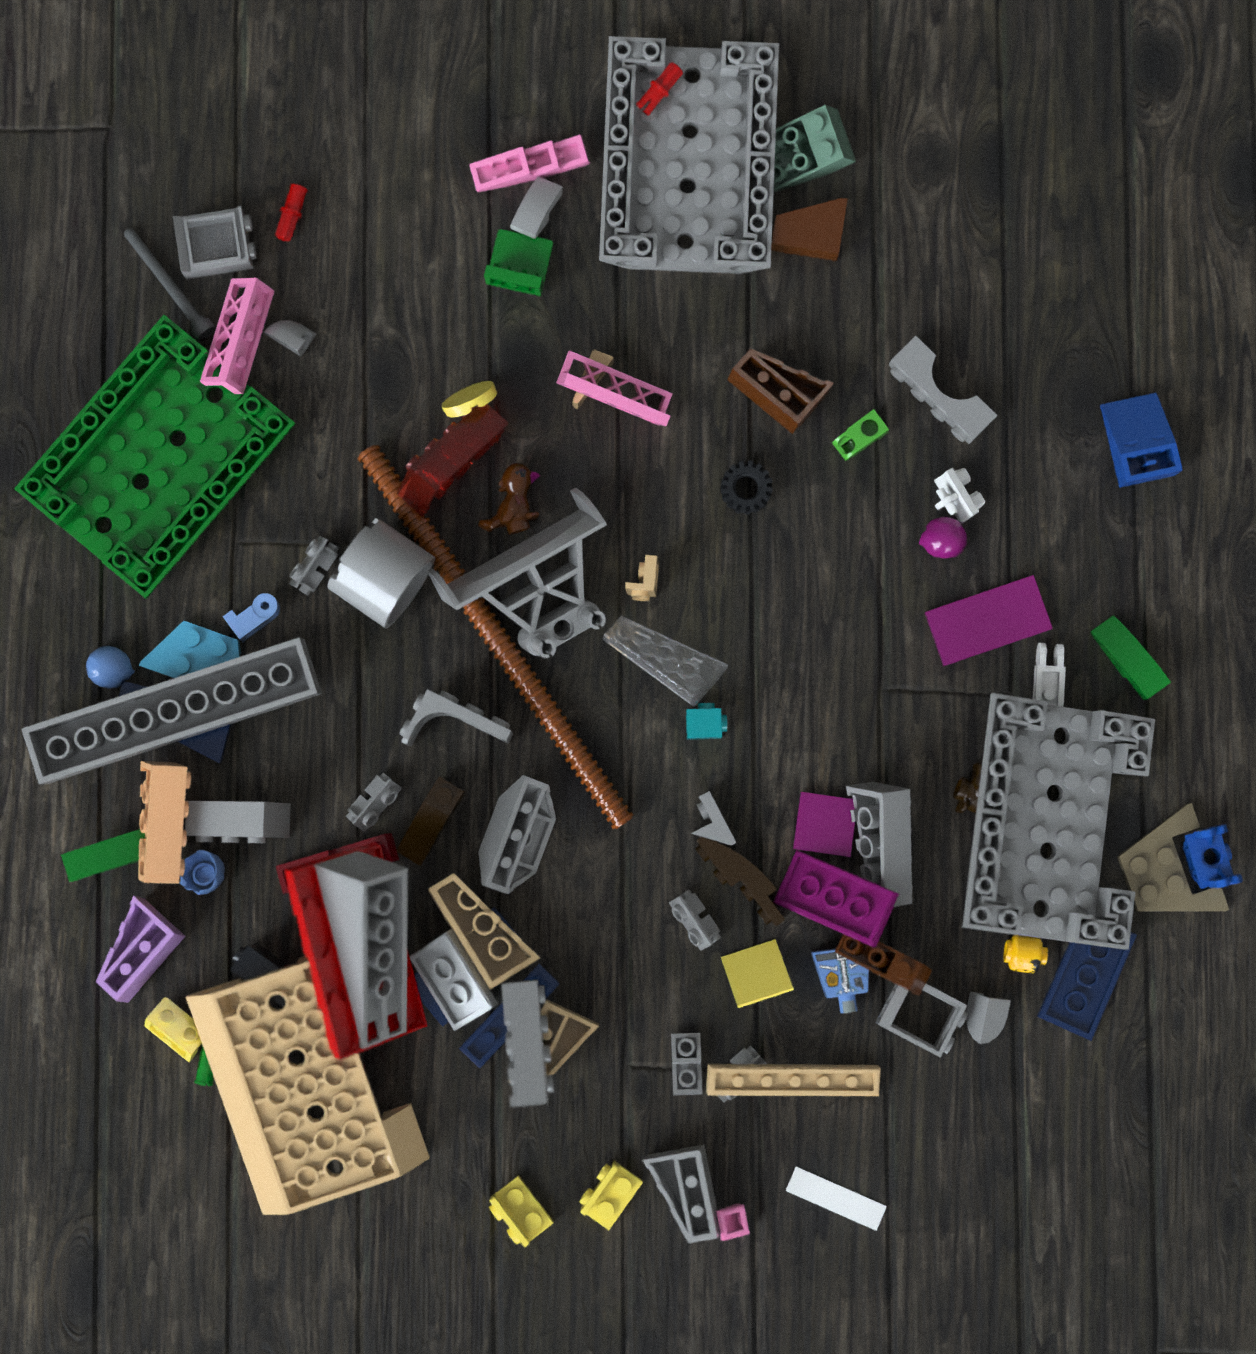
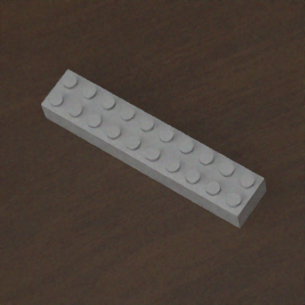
(171, 711)

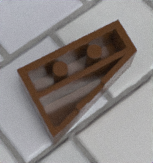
(779, 389)

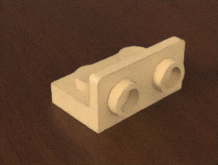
(648, 576)

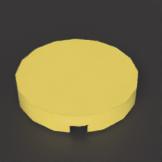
(467, 398)

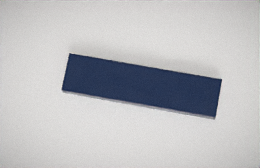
(492, 1031)

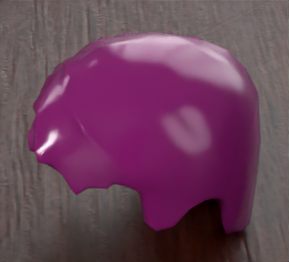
(944, 538)

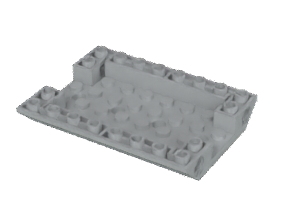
(726, 160)

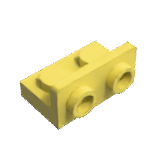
(174, 1028)
(610, 1195)
(520, 1211)

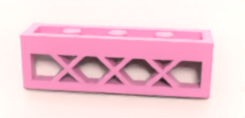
(243, 334)
(611, 398)

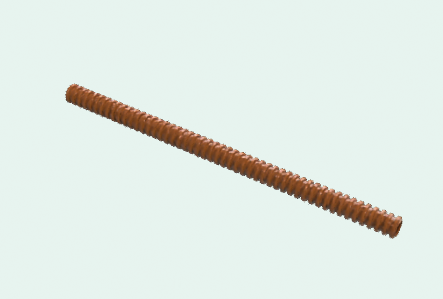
(500, 644)

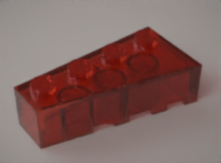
(450, 457)

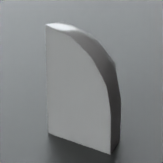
(291, 335)
(986, 1016)

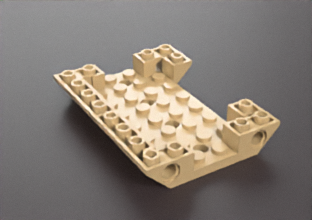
(271, 1095)

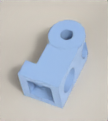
(255, 617)

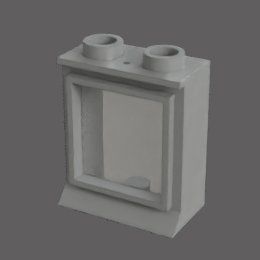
(214, 243)

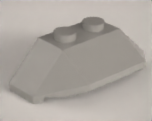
(516, 835)

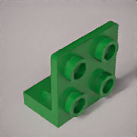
(519, 262)

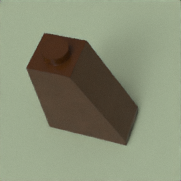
(811, 230)

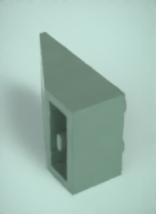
(810, 148)

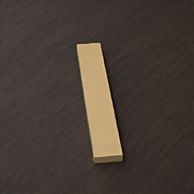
(792, 1080)

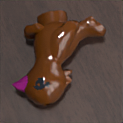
(514, 509)

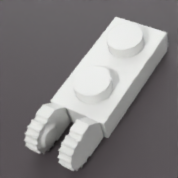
(1049, 680)

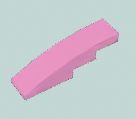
(527, 164)

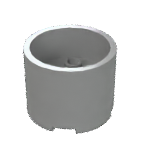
(381, 573)

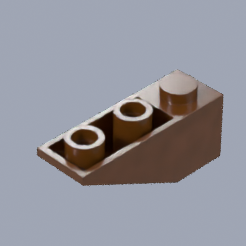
(886, 963)

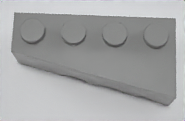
(884, 836)
(526, 1042)

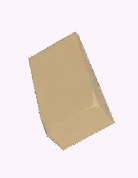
(599, 357)

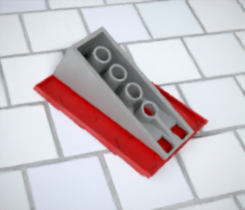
(356, 947)

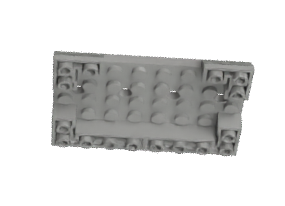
(1019, 817)

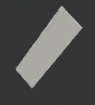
(836, 1198)

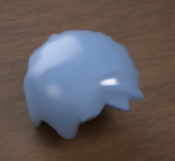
(108, 667)
(203, 872)

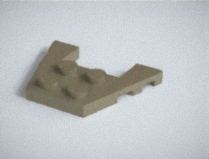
(1157, 875)

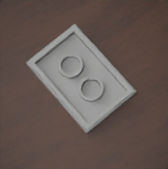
(453, 980)

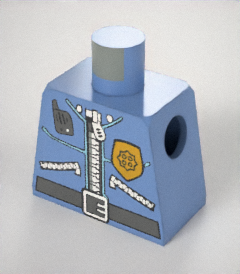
(840, 978)

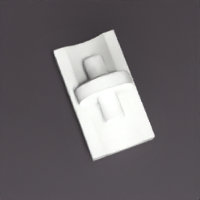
(955, 497)

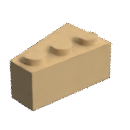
(565, 1033)

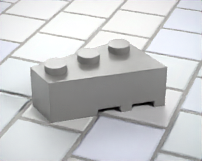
(237, 820)
(688, 1189)

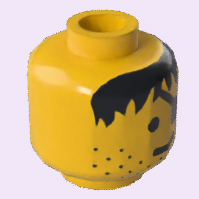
(1025, 953)

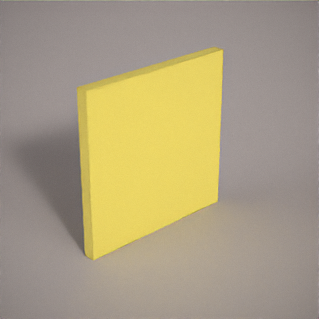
(757, 973)

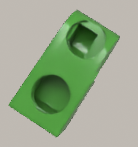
(860, 435)

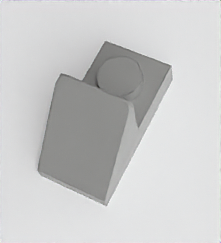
(717, 829)

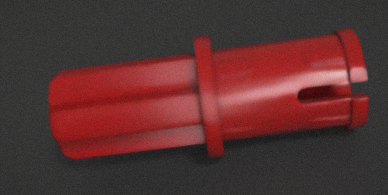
(660, 88)
(290, 212)

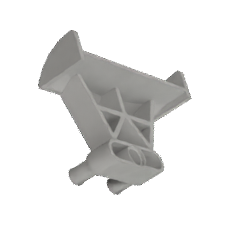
(537, 633)

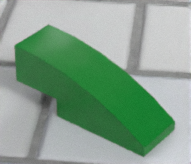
(1130, 658)

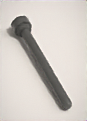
(201, 326)

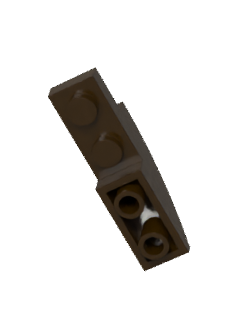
(735, 868)

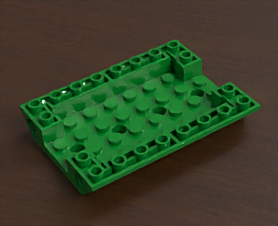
(129, 434)

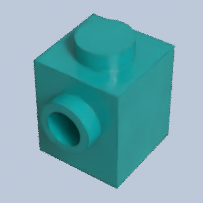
(705, 722)

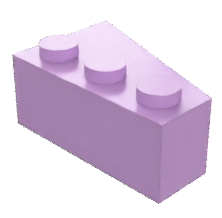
(139, 950)

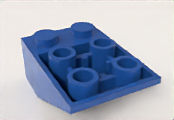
(1140, 440)

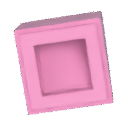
(732, 1221)

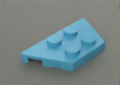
(190, 650)

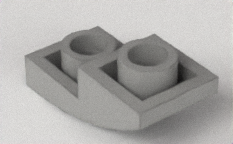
(535, 207)
(686, 1064)

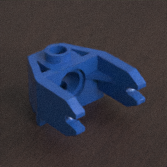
(1218, 873)

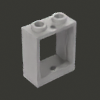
(944, 1041)

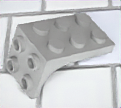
(434, 705)

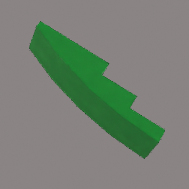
(103, 856)

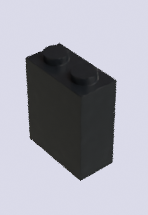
(255, 961)

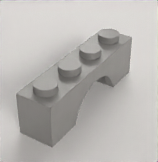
(965, 416)

